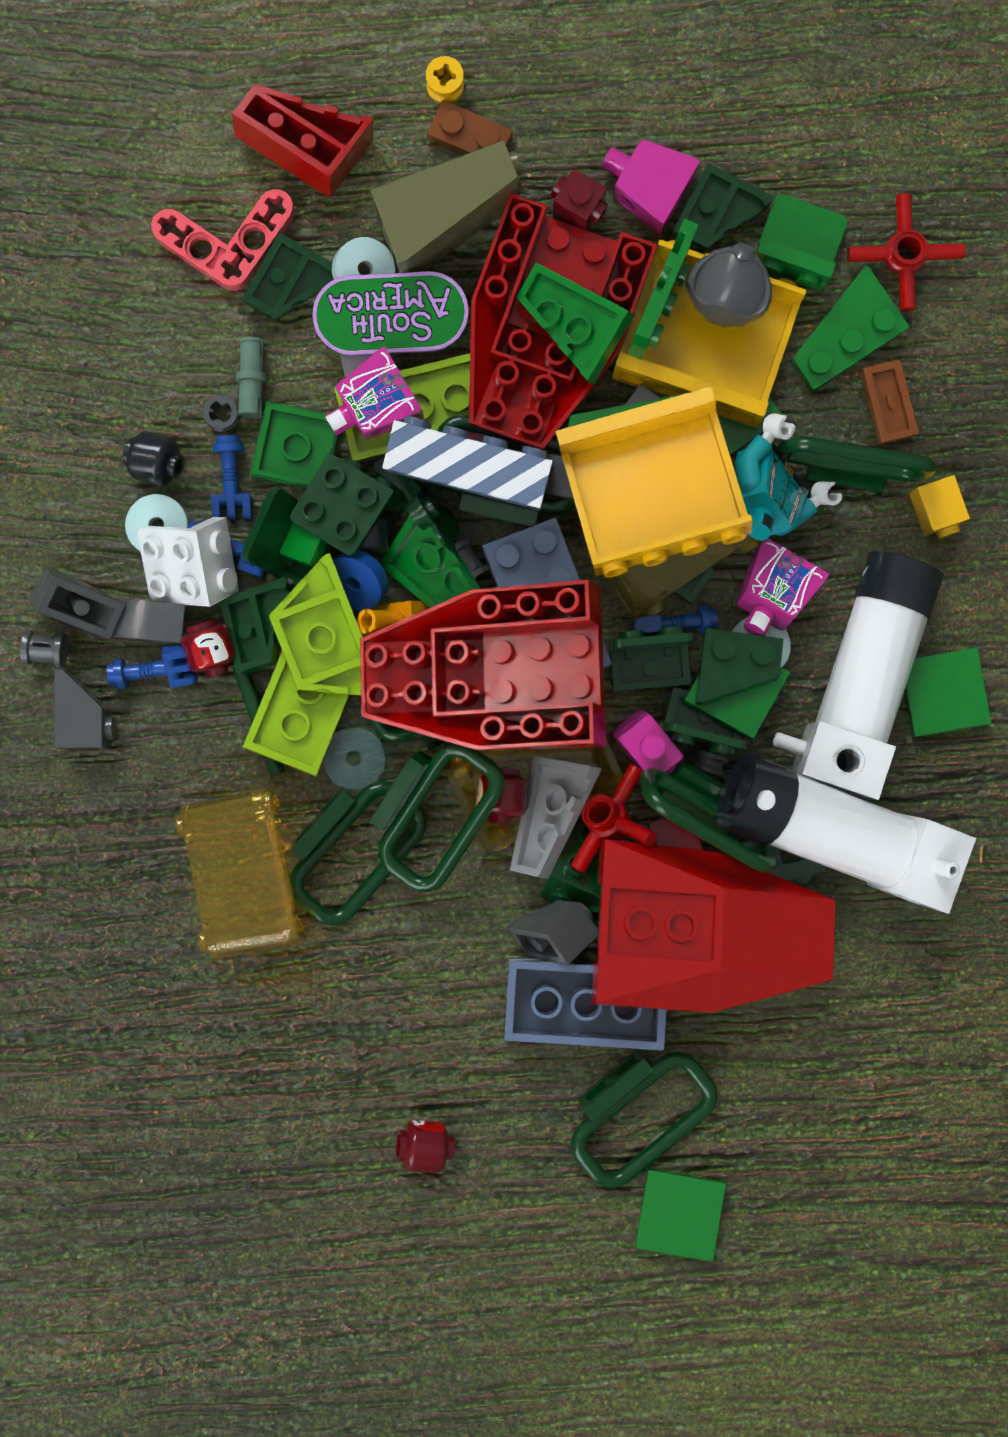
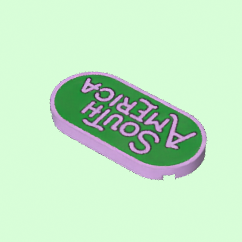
(390, 310)

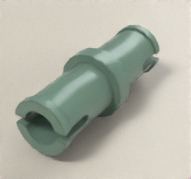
(251, 378)

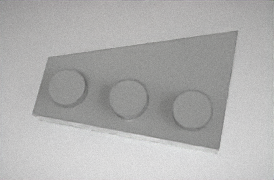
(553, 806)

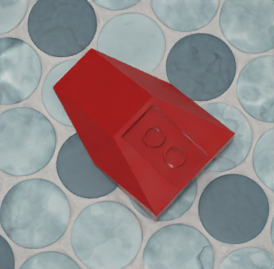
(517, 371)
(494, 669)
(703, 931)

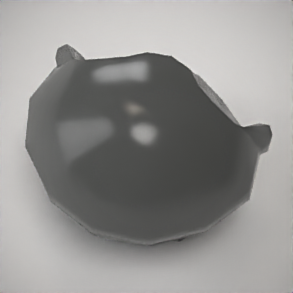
(730, 286)

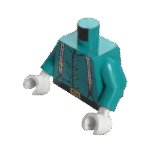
(772, 488)

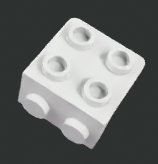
(189, 563)

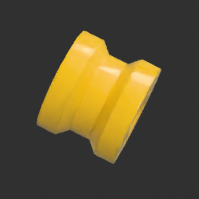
(445, 88)

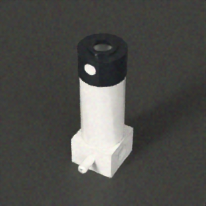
(868, 677)
(843, 832)

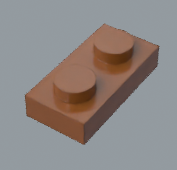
(465, 130)
(889, 402)

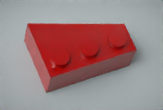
(302, 137)

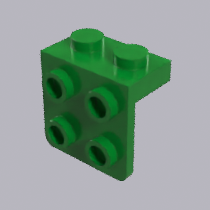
(801, 241)

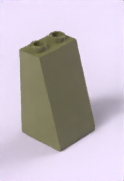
(444, 205)

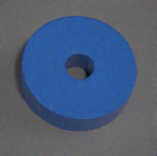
(361, 579)

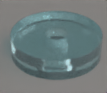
(367, 770)

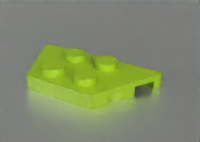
(320, 633)

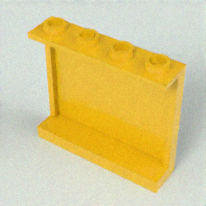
(699, 354)
(653, 483)

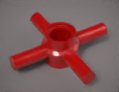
(916, 242)
(609, 819)

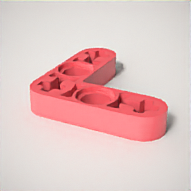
(225, 254)

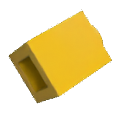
(939, 507)

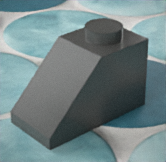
(76, 602)
(79, 715)
(555, 931)

